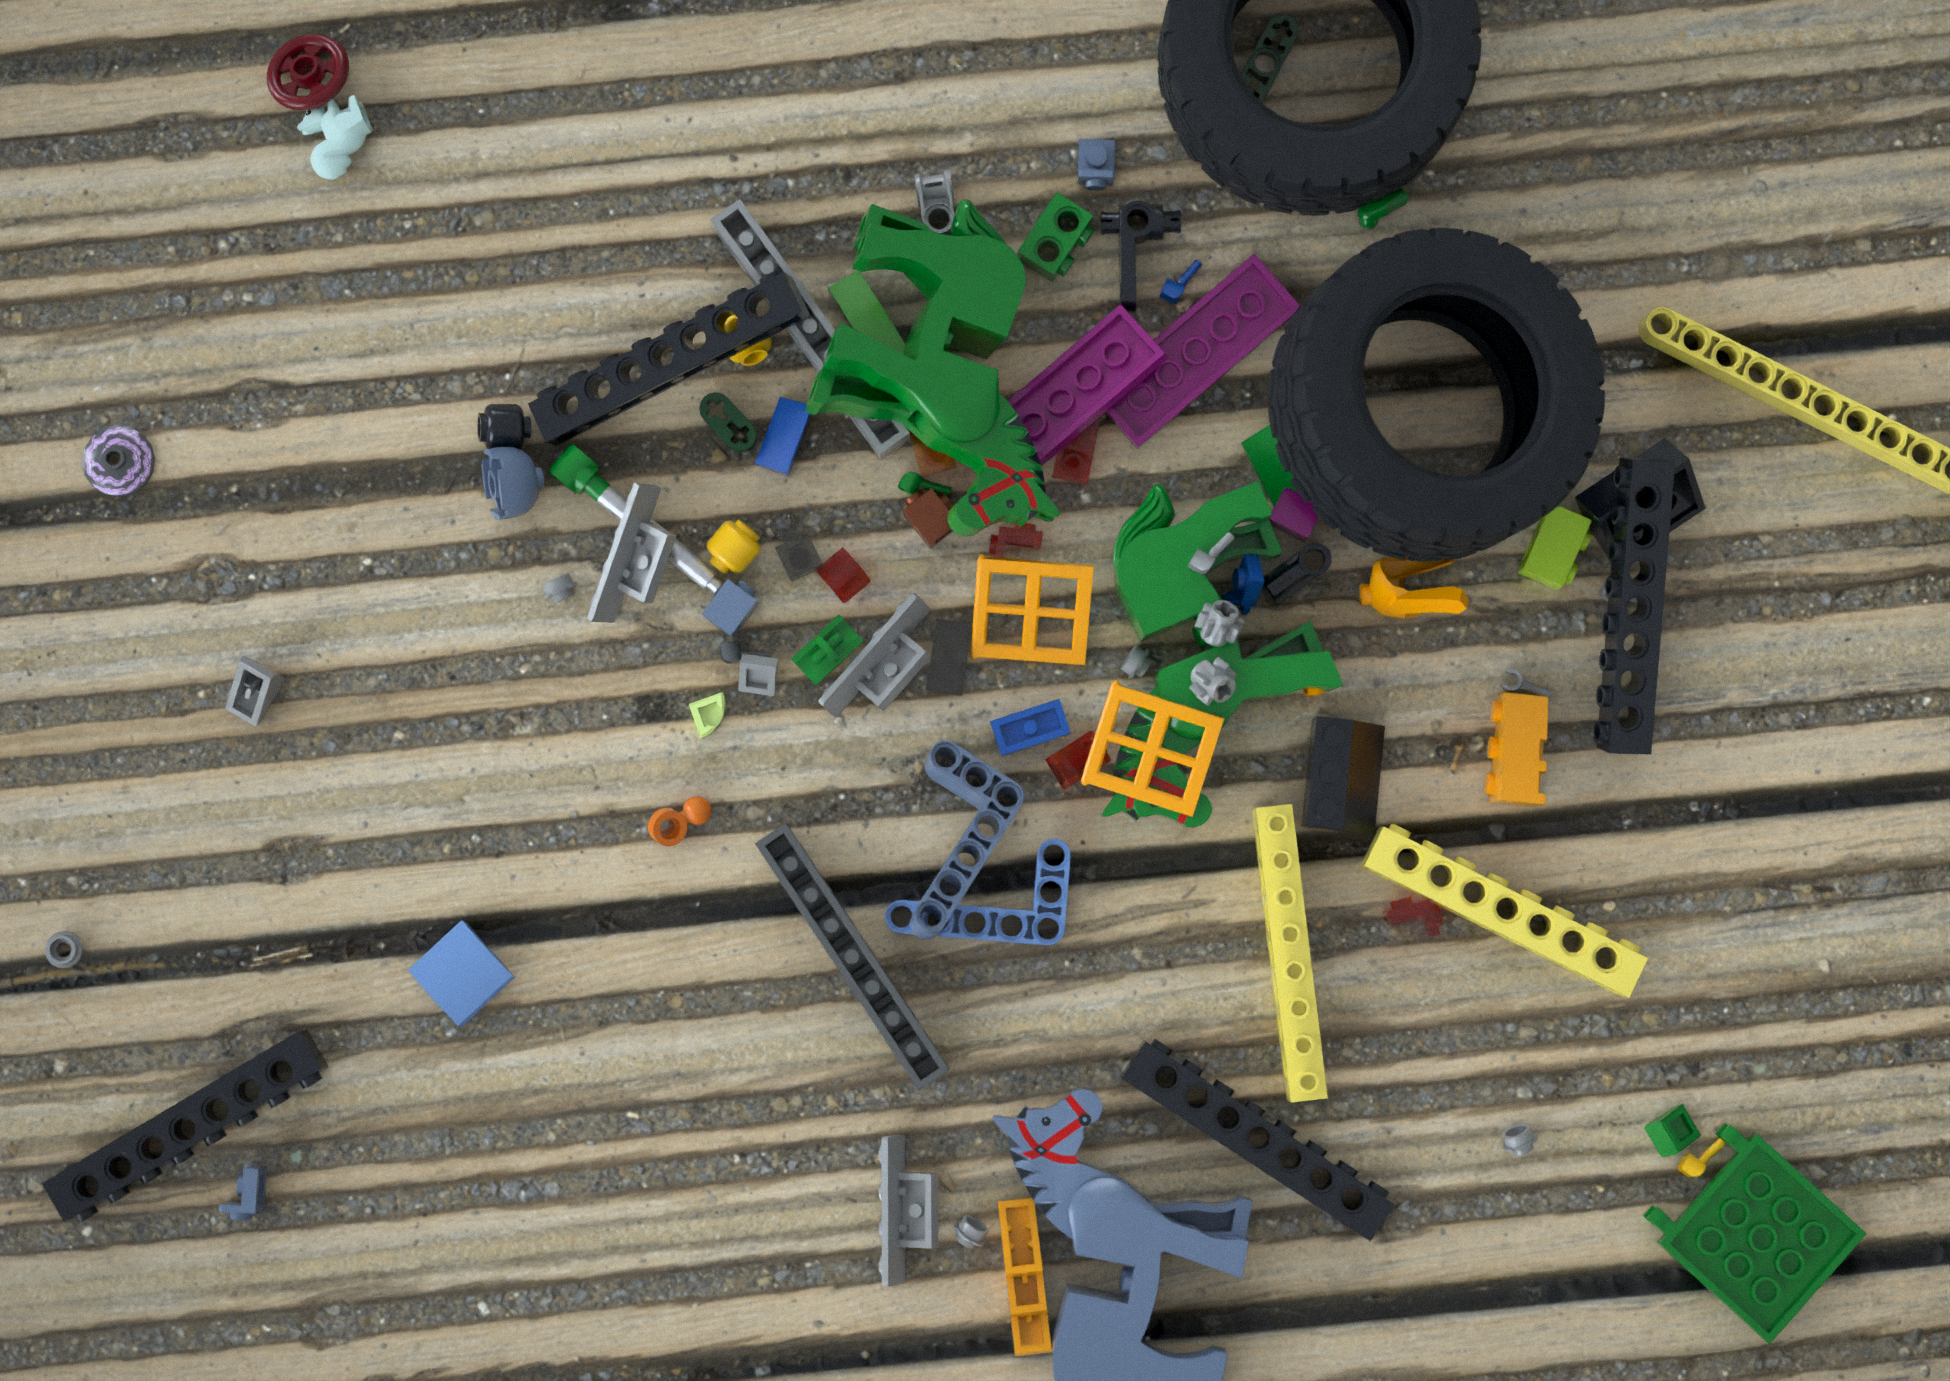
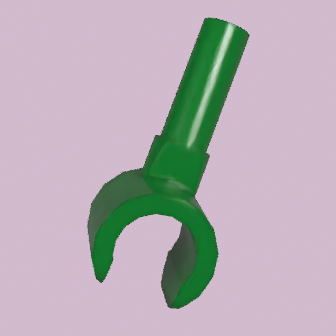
(912, 481)

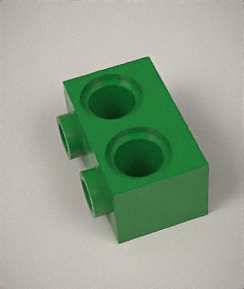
(1048, 234)

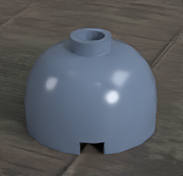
(511, 481)

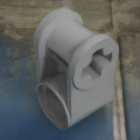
(935, 199)

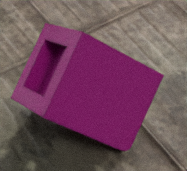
(1293, 515)

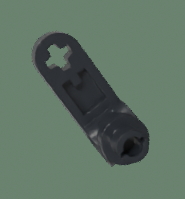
(1157, 224)

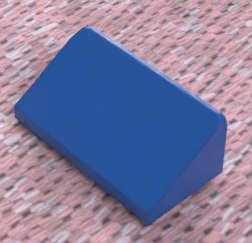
(783, 436)

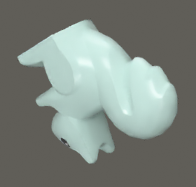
(344, 135)

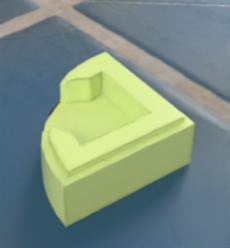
(708, 713)

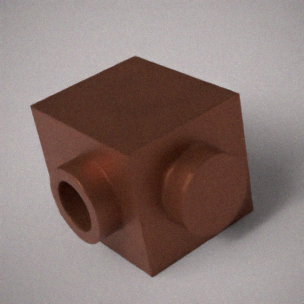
(928, 515)

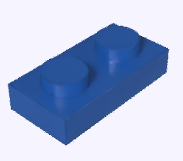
(1030, 727)

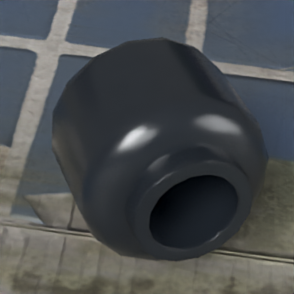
(503, 426)

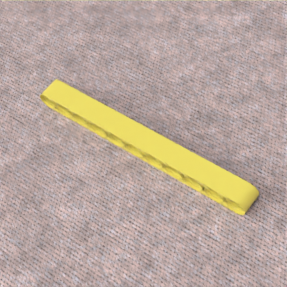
(1806, 392)

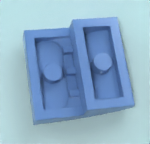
(461, 973)

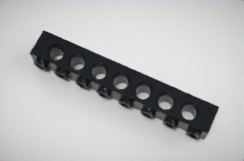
(785, 311)
(1645, 623)
(68, 1187)
(1362, 1218)

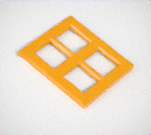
(1031, 610)
(1152, 749)

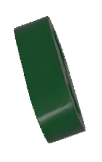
(734, 416)

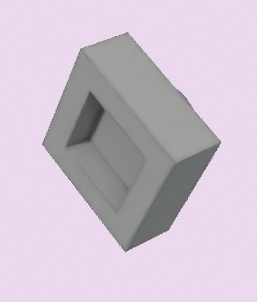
(758, 674)

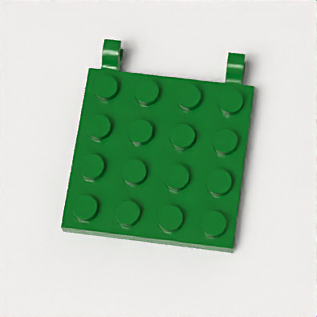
(1759, 1235)

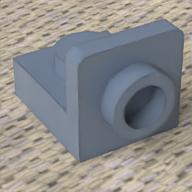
(1096, 164)
(252, 1188)

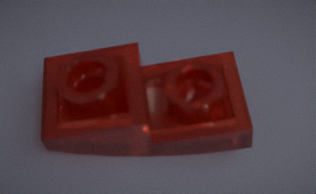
(1075, 459)

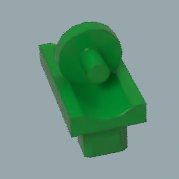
(827, 650)

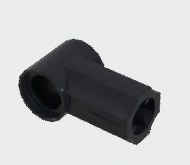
(1294, 574)

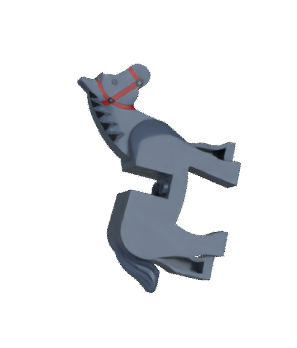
(1109, 1220)

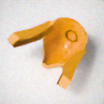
(1389, 597)

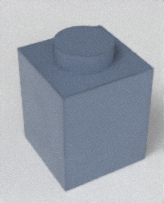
(731, 607)

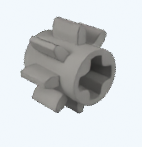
(1219, 623)
(1213, 681)

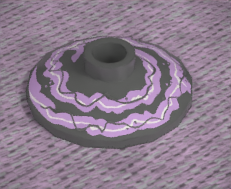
(135, 461)

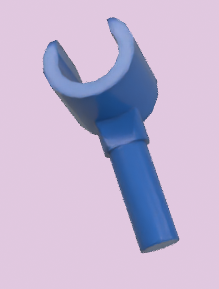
(1173, 290)

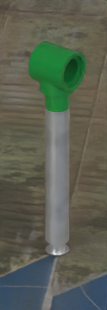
(582, 475)

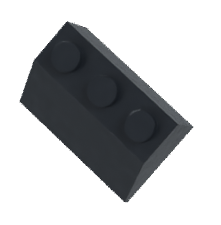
(1598, 499)
(1343, 775)

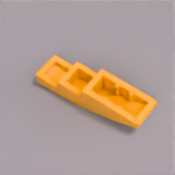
(1024, 1277)

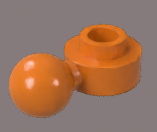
(695, 811)

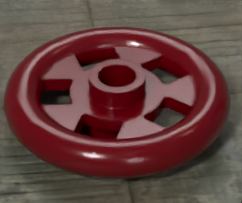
(301, 66)

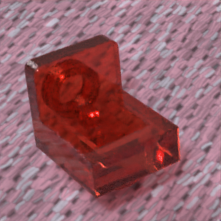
(1018, 536)
(1070, 761)
(1405, 910)

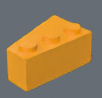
(1517, 750)

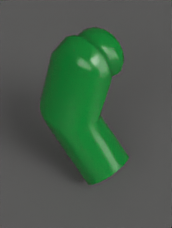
(1373, 211)

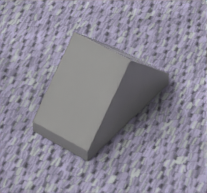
(253, 690)

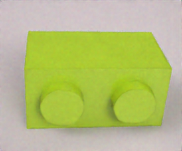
(1555, 548)

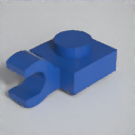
(1247, 583)

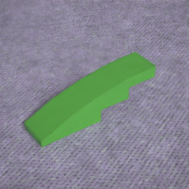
(865, 311)

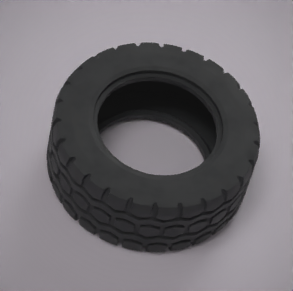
(1304, 164)
(1523, 332)

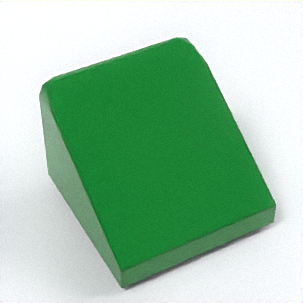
(1672, 1131)

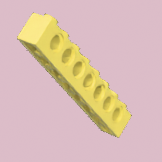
(1289, 953)
(1617, 977)

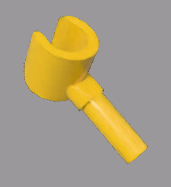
(1695, 1166)

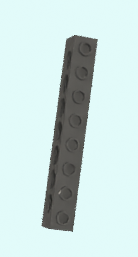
(852, 956)

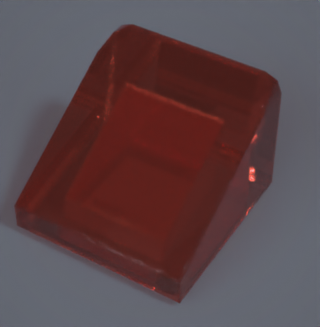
(843, 575)

